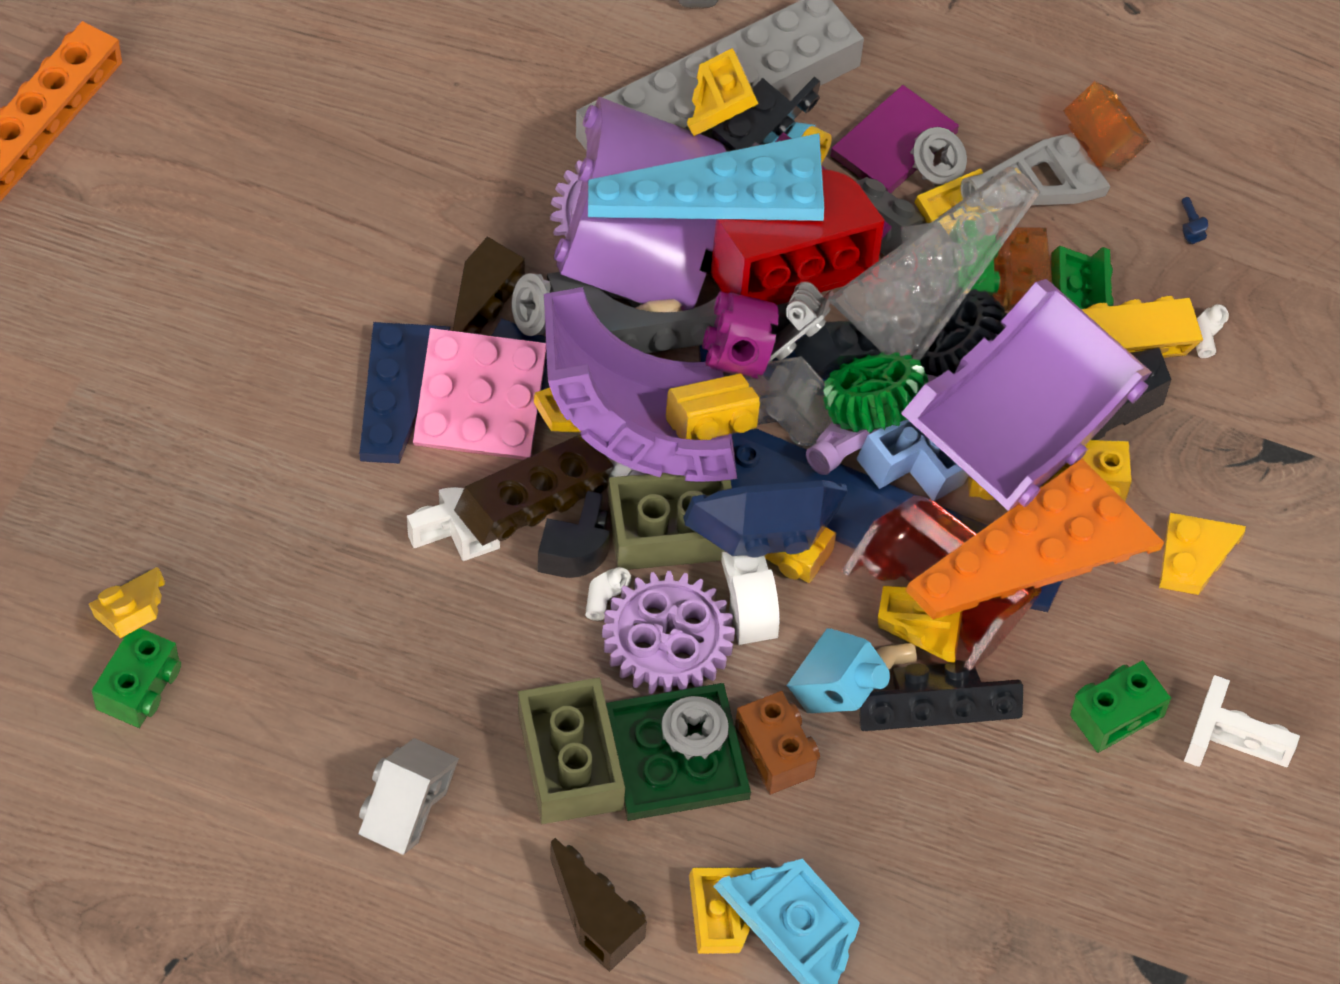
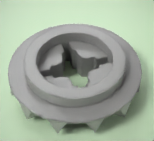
(953, 155)
(530, 318)
(695, 711)

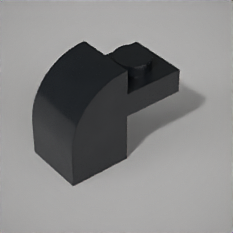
(572, 548)

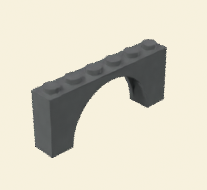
(647, 329)

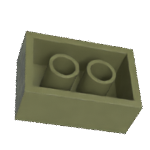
(650, 521)
(571, 750)

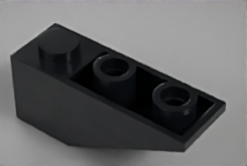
(834, 345)

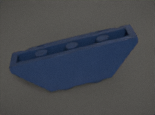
(766, 516)

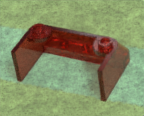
(915, 539)

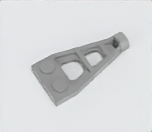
(1069, 162)

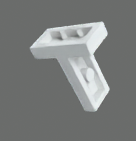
(1238, 731)

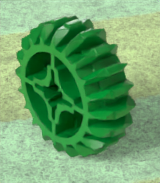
(873, 391)

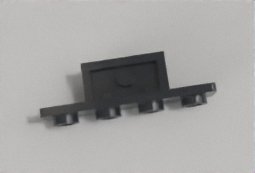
(768, 118)
(940, 697)

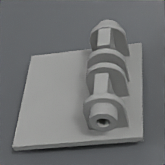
(806, 313)

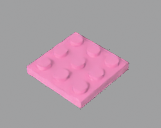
(480, 394)

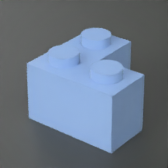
(904, 450)

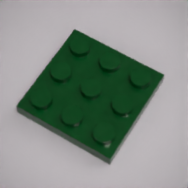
(666, 780)

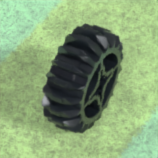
(974, 319)

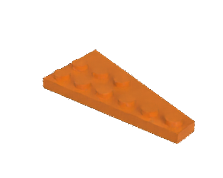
(1057, 536)

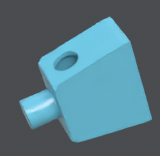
(838, 674)

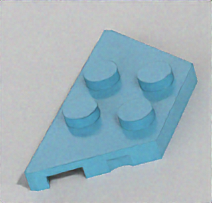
(795, 919)

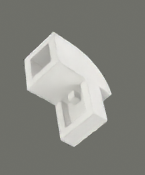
(441, 521)
(751, 598)

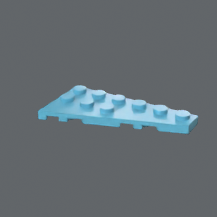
(749, 184)

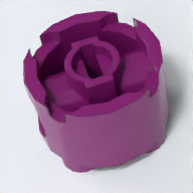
(741, 335)

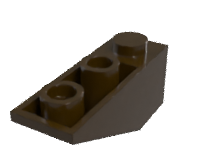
(486, 285)
(600, 917)

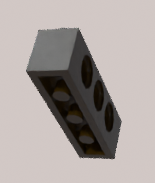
(533, 489)

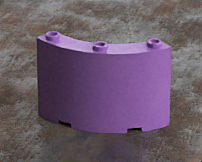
(636, 255)
(622, 395)
(1028, 396)

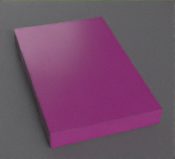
(884, 139)

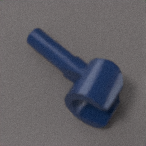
(1194, 229)

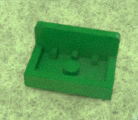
(1083, 277)

